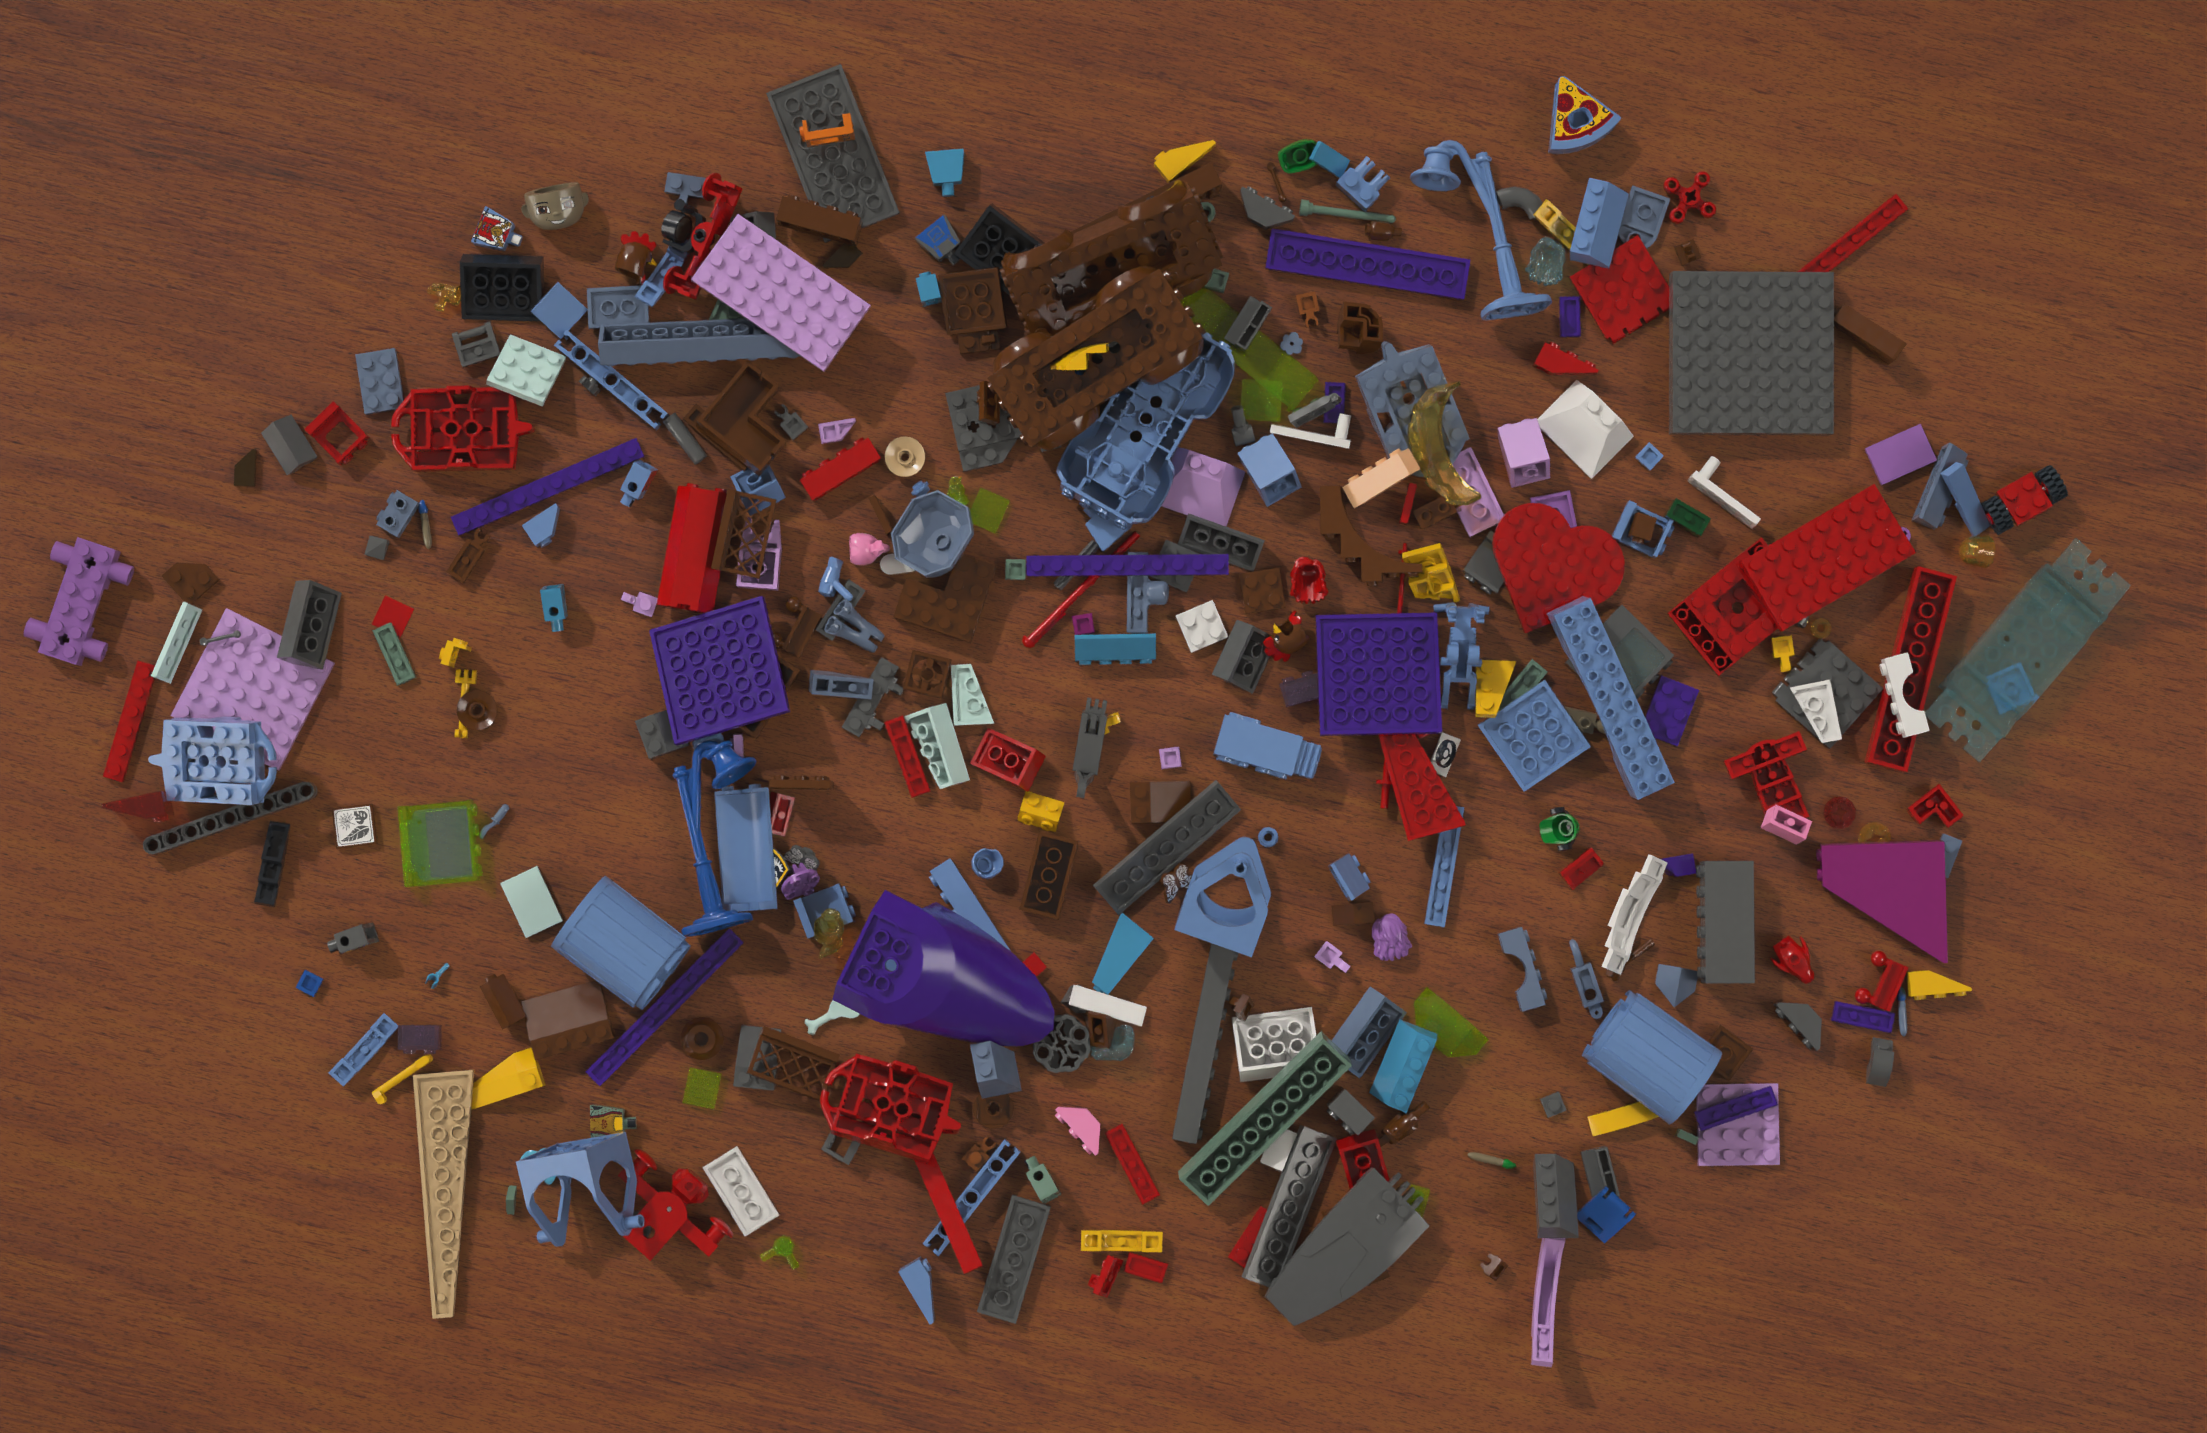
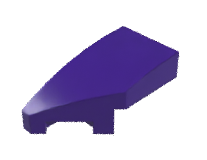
(1680, 865)

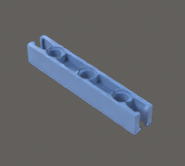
(622, 389)
(981, 1185)

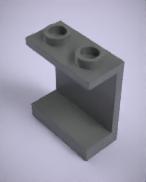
(1484, 567)

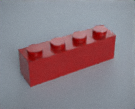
(840, 469)

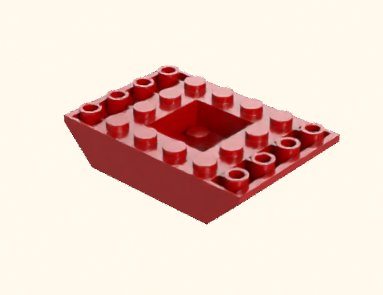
(1713, 626)

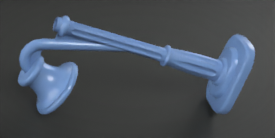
(1437, 176)

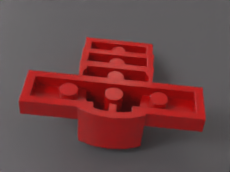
(1771, 773)

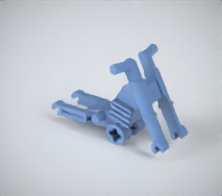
(1462, 648)

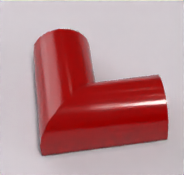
(1936, 802)

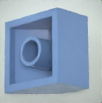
(763, 485)

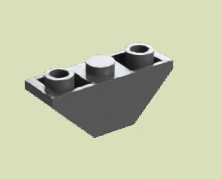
(1263, 210)
(1802, 1021)

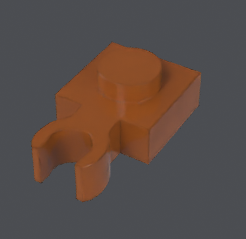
(1308, 305)
(977, 1155)

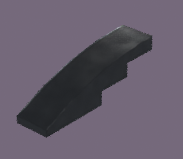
(272, 864)

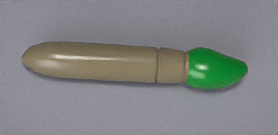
(1505, 1163)

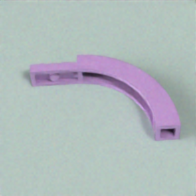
(1544, 1301)

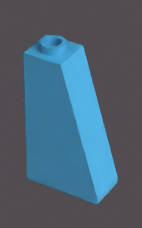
(1121, 952)

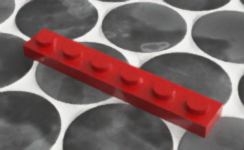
(130, 722)

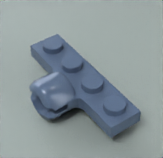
(1141, 595)

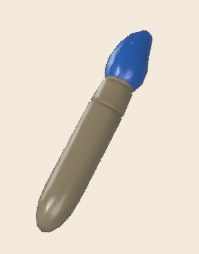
(423, 510)

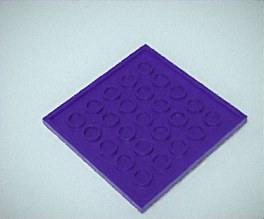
(719, 670)
(1378, 674)

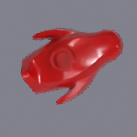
(1794, 959)

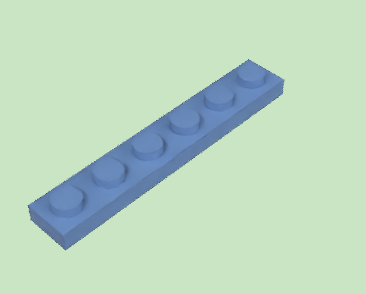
(1442, 876)

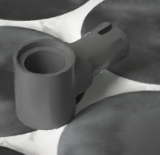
(1242, 430)

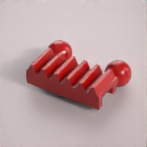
(1888, 985)

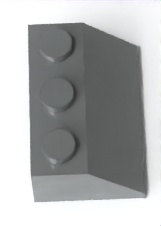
(1243, 657)

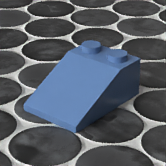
(1349, 877)
(919, 1282)

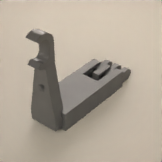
(1089, 744)

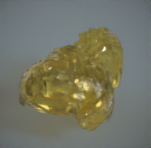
(828, 931)

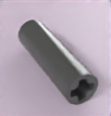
(685, 438)

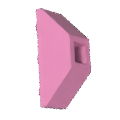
(1082, 1126)

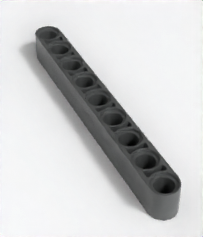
(220, 818)

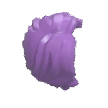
(1390, 938)

